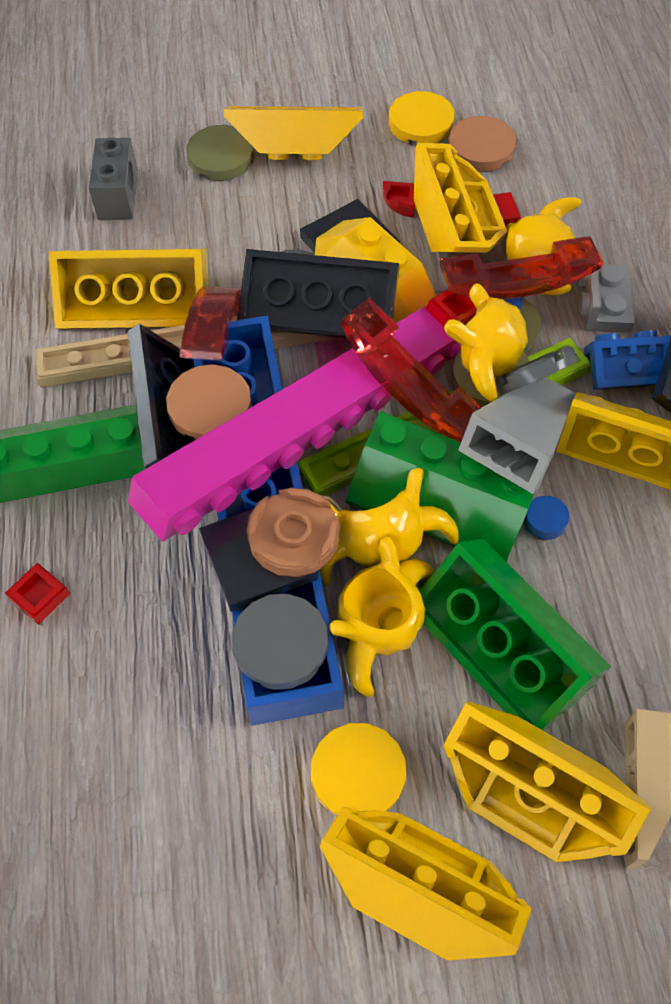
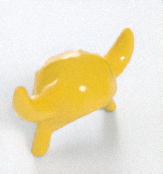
(535, 233)
(490, 340)
(398, 519)
(380, 612)

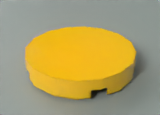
(421, 117)
(358, 769)

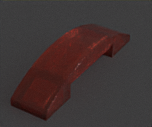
(525, 276)
(208, 322)
(403, 375)

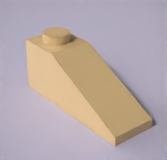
(649, 777)

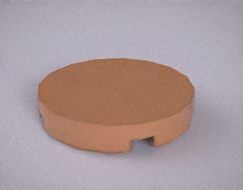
(483, 142)
(206, 399)
(293, 532)

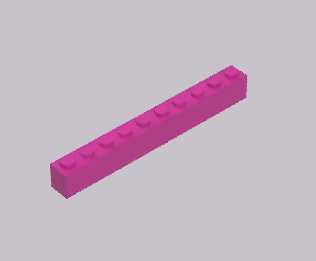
(274, 433)

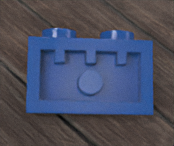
(626, 361)

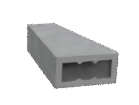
(519, 432)

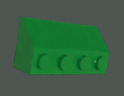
(70, 453)
(471, 493)
(508, 635)

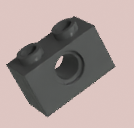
(113, 178)

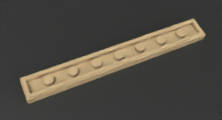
(112, 355)

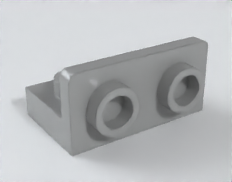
(607, 300)

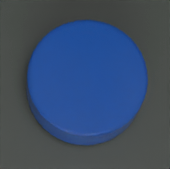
(546, 517)

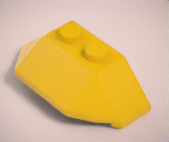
(293, 128)
(454, 202)
(369, 241)
(541, 787)
(424, 885)

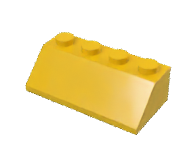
(125, 286)
(618, 439)

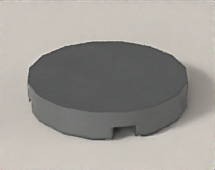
(536, 369)
(280, 641)

